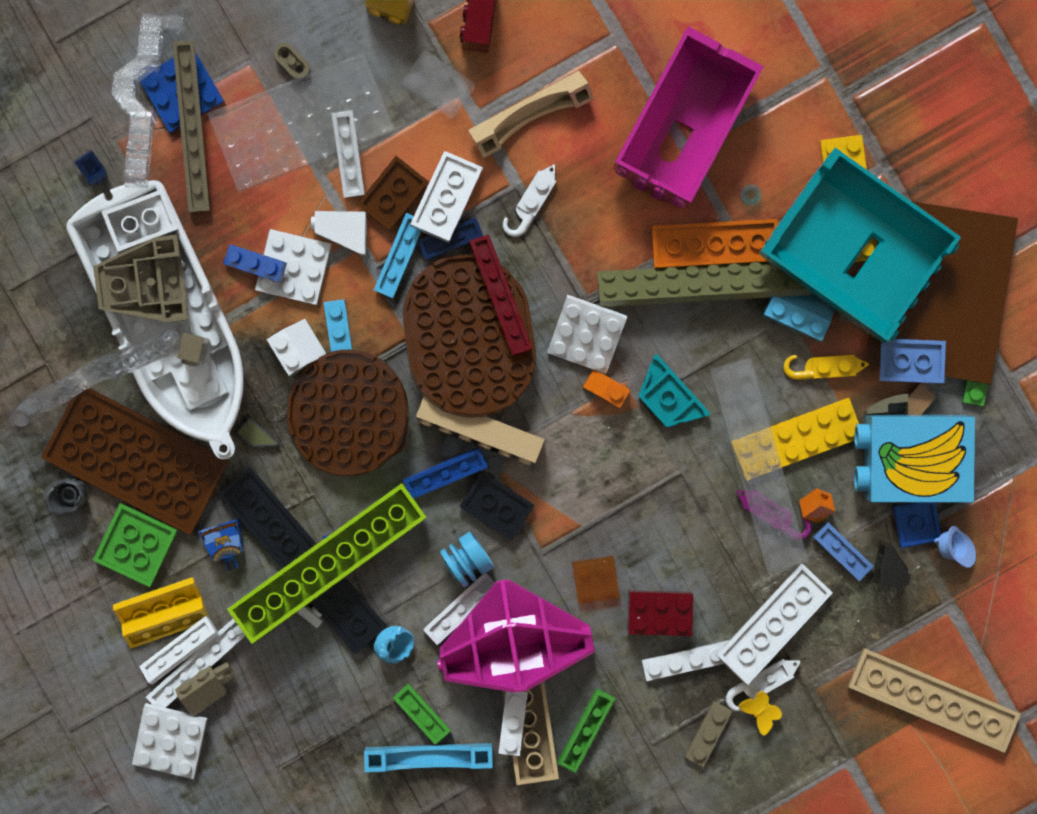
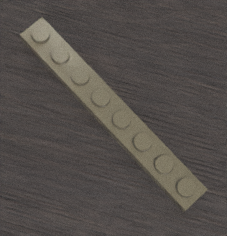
(191, 126)

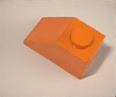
(606, 388)

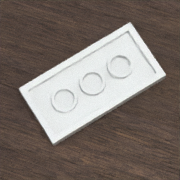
(446, 197)

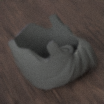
(66, 497)

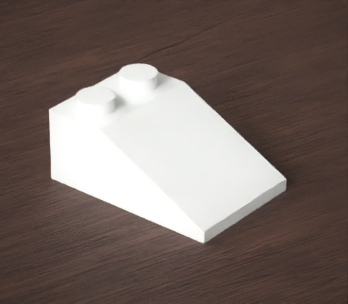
(139, 221)

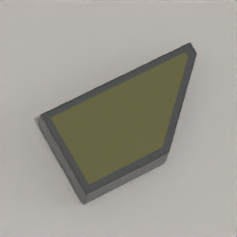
(255, 435)

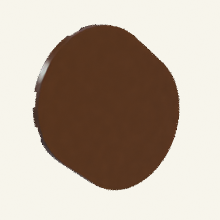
(457, 341)

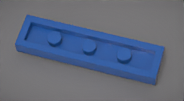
(446, 472)

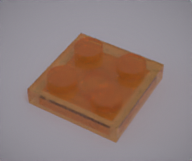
(595, 579)

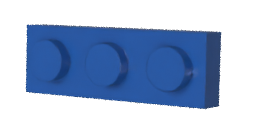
(255, 263)

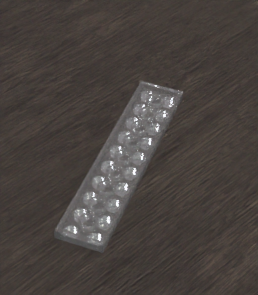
(759, 465)

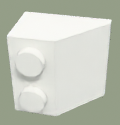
(296, 347)

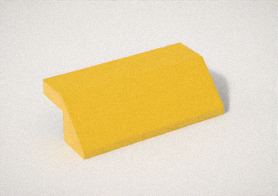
(160, 612)

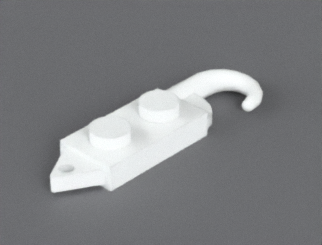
(532, 200)
(765, 681)

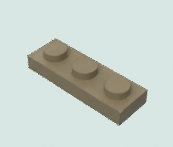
(708, 733)

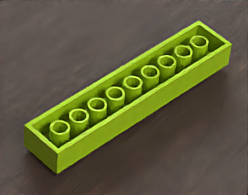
(326, 563)

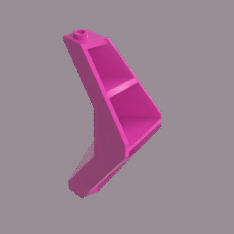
(513, 641)

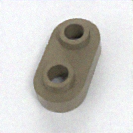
(292, 61)

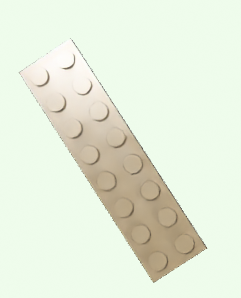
(934, 700)

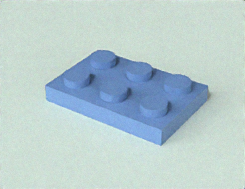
(912, 361)

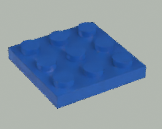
(163, 92)

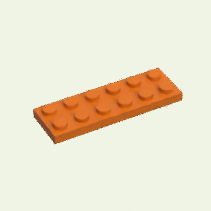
(710, 243)

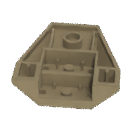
(144, 281)

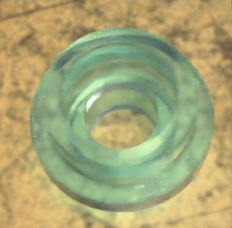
(757, 192)

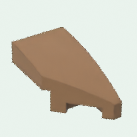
(918, 400)

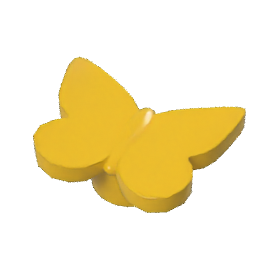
(762, 711)

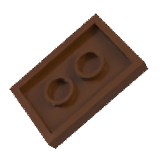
(392, 193)

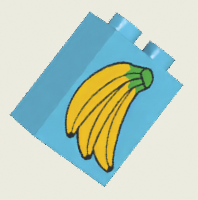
(916, 458)

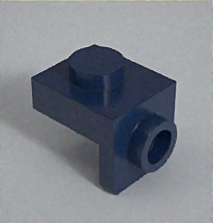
(91, 168)

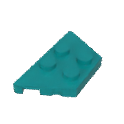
(669, 396)

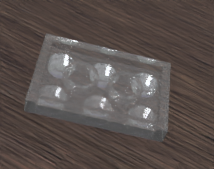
(438, 84)

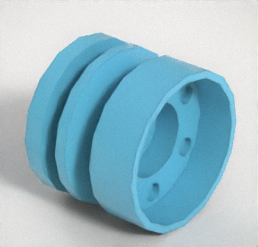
(466, 559)

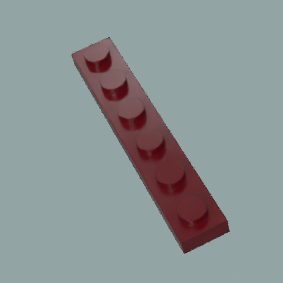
(500, 296)

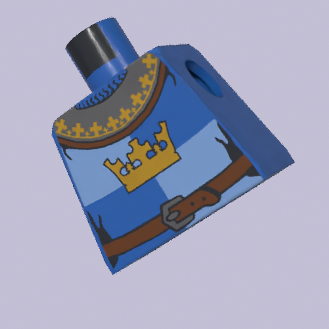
(224, 542)

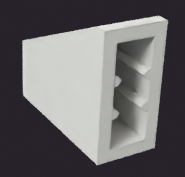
(343, 228)

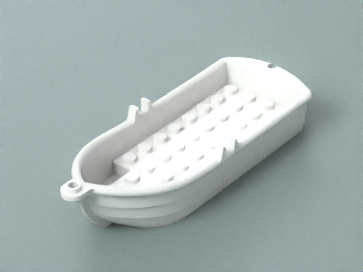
(190, 398)

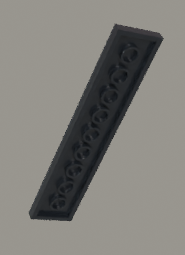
(286, 541)

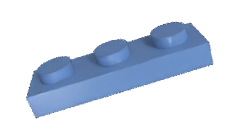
(843, 551)

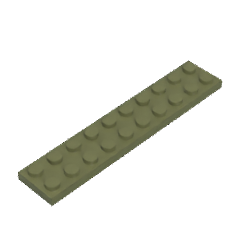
(695, 284)

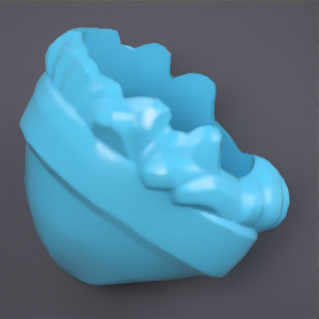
(394, 644)

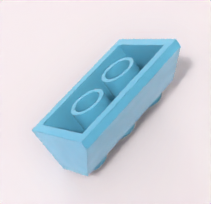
(801, 314)

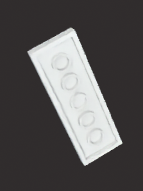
(774, 624)

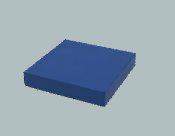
(916, 523)

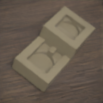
(882, 405)

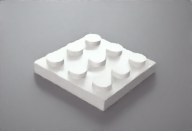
(304, 269)
(587, 334)
(169, 741)

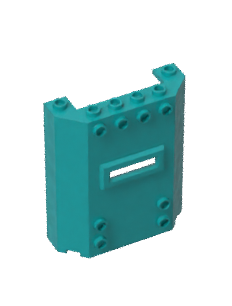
(831, 227)

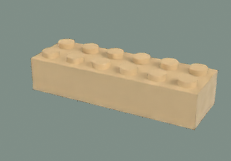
(483, 429)
(537, 751)

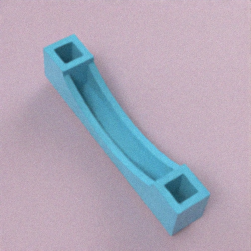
(427, 756)

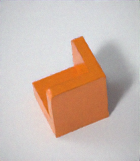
(817, 505)

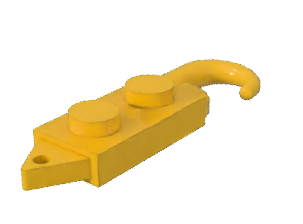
(825, 367)

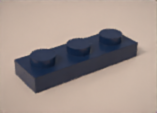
(465, 231)

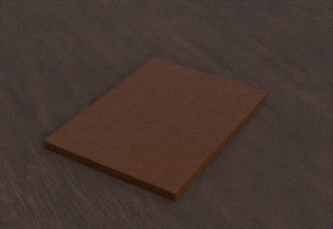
(964, 296)

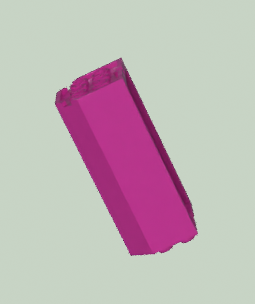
(700, 89)

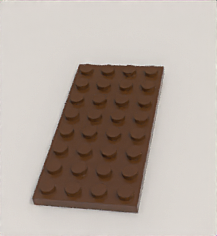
(135, 459)

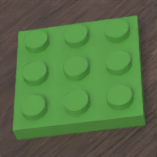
(135, 545)

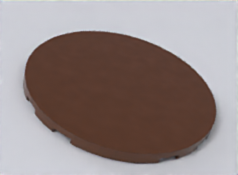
(347, 412)

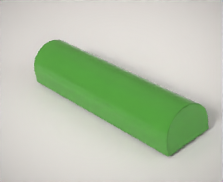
(586, 730)

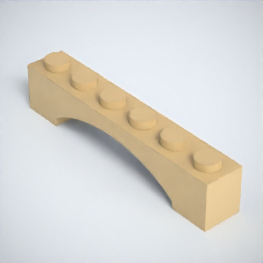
(568, 92)

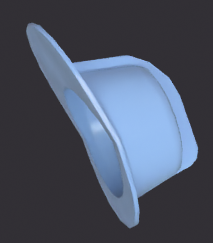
(957, 547)

